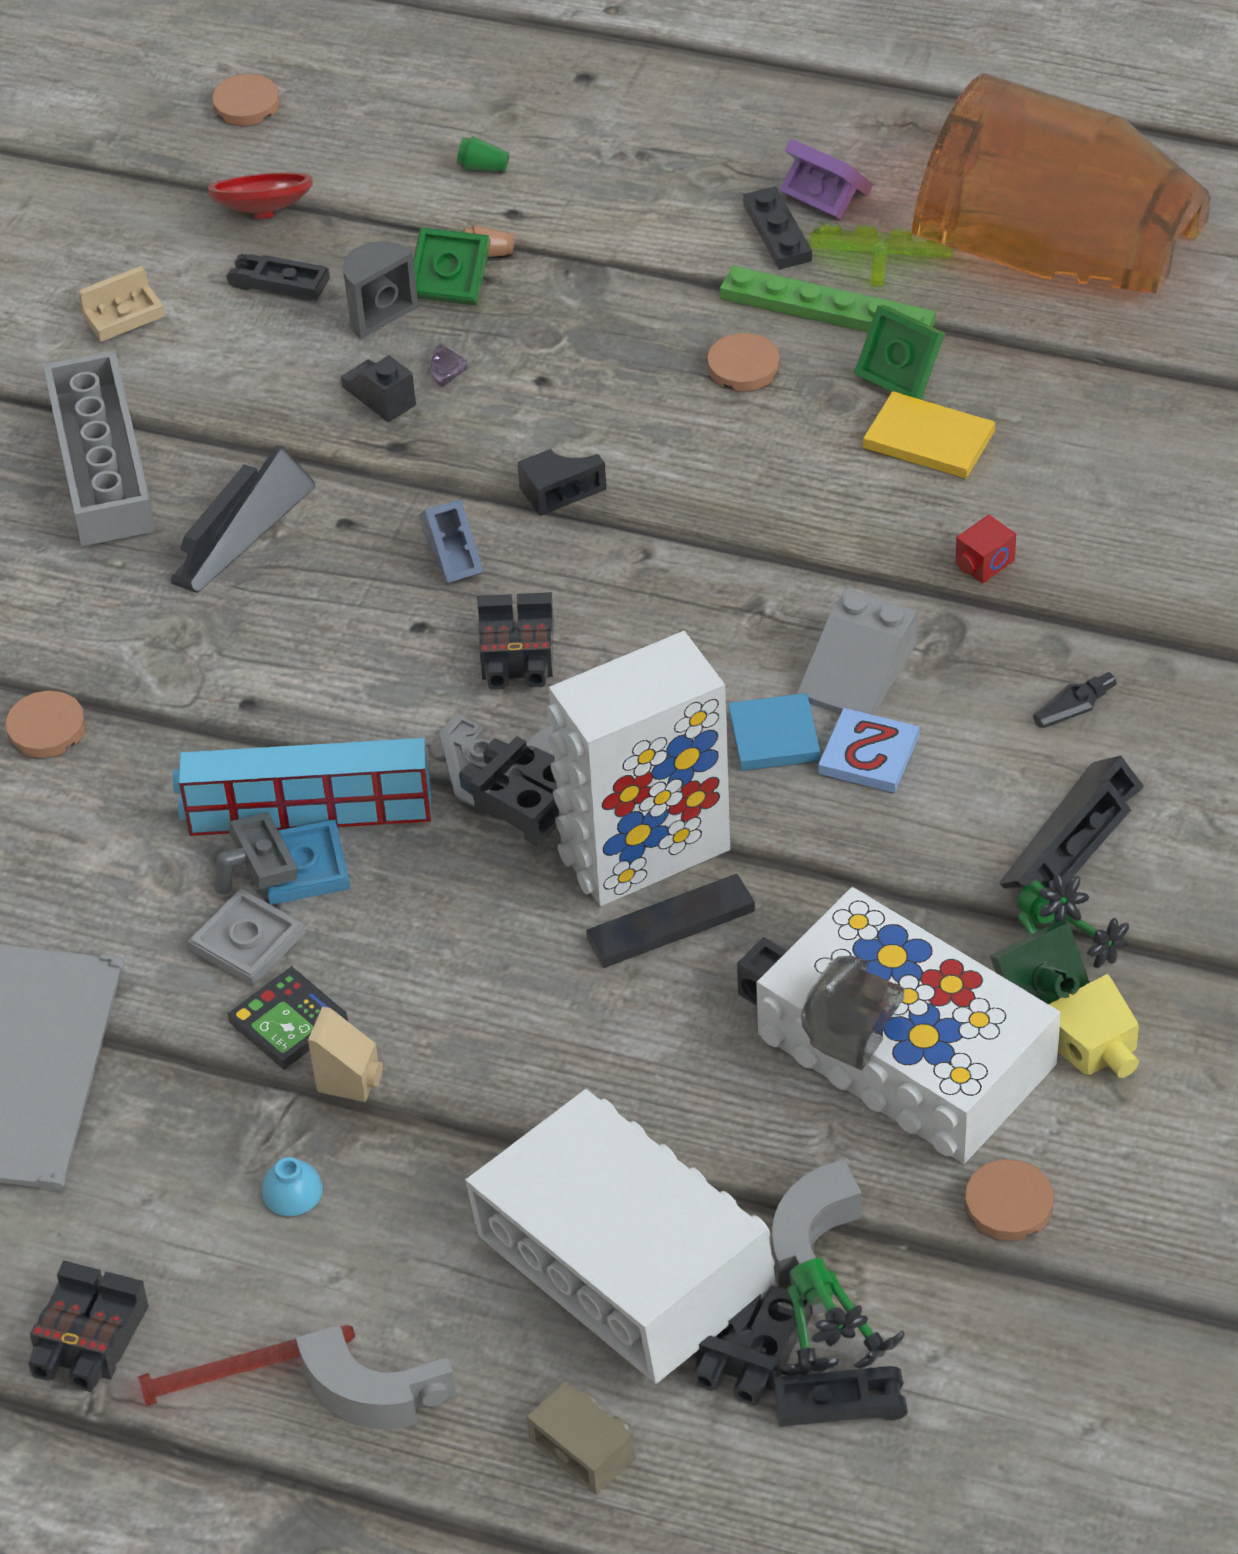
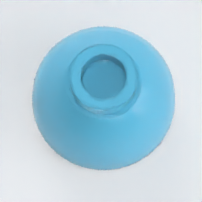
(291, 1187)

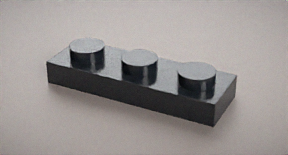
(777, 227)

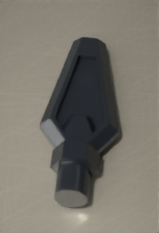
(1074, 700)

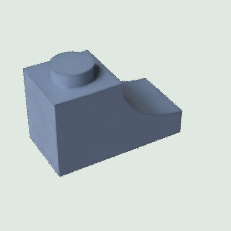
(451, 541)

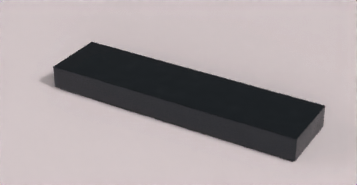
(670, 920)

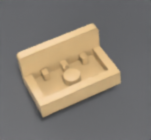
(120, 304)

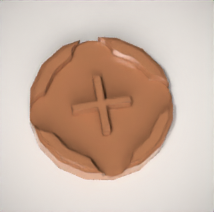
(245, 99)
(743, 361)
(45, 724)
(1009, 1199)

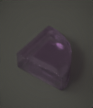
(446, 365)

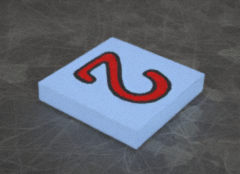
(869, 750)

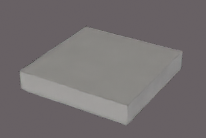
(246, 937)

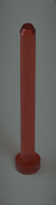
(222, 1368)

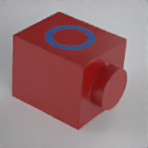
(985, 548)

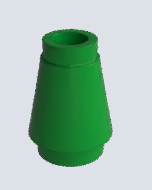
(482, 156)

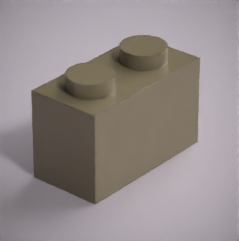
(581, 1436)

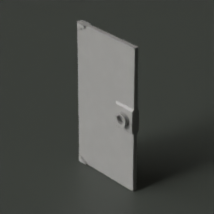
(49, 1050)

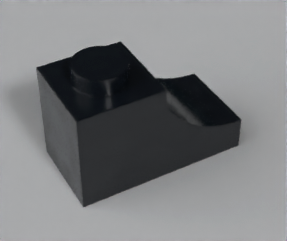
(382, 387)
(557, 480)

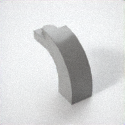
(807, 1210)
(367, 1395)

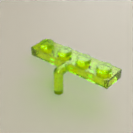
(869, 240)

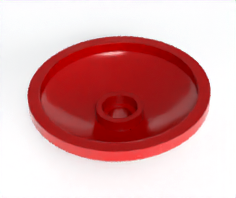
(261, 192)

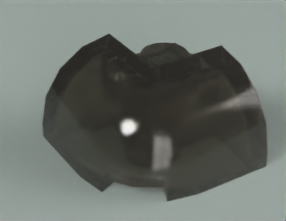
(849, 1011)

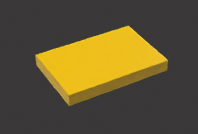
(929, 435)

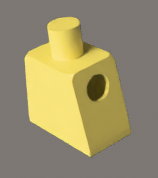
(1098, 1029)

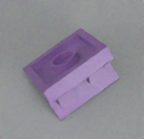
(822, 180)

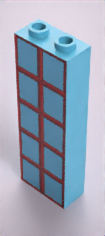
(305, 785)

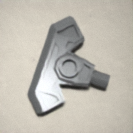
(462, 747)

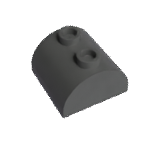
(379, 285)

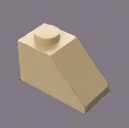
(343, 1058)

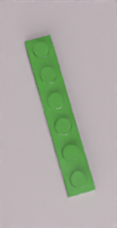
(810, 300)

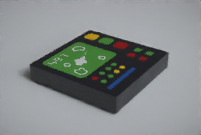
(282, 1016)

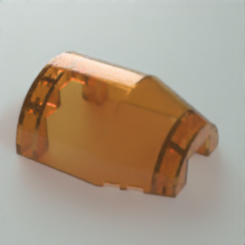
(1055, 189)

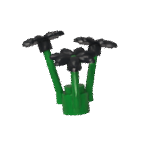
(1045, 905)
(817, 1285)

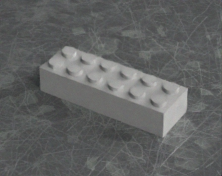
(99, 448)

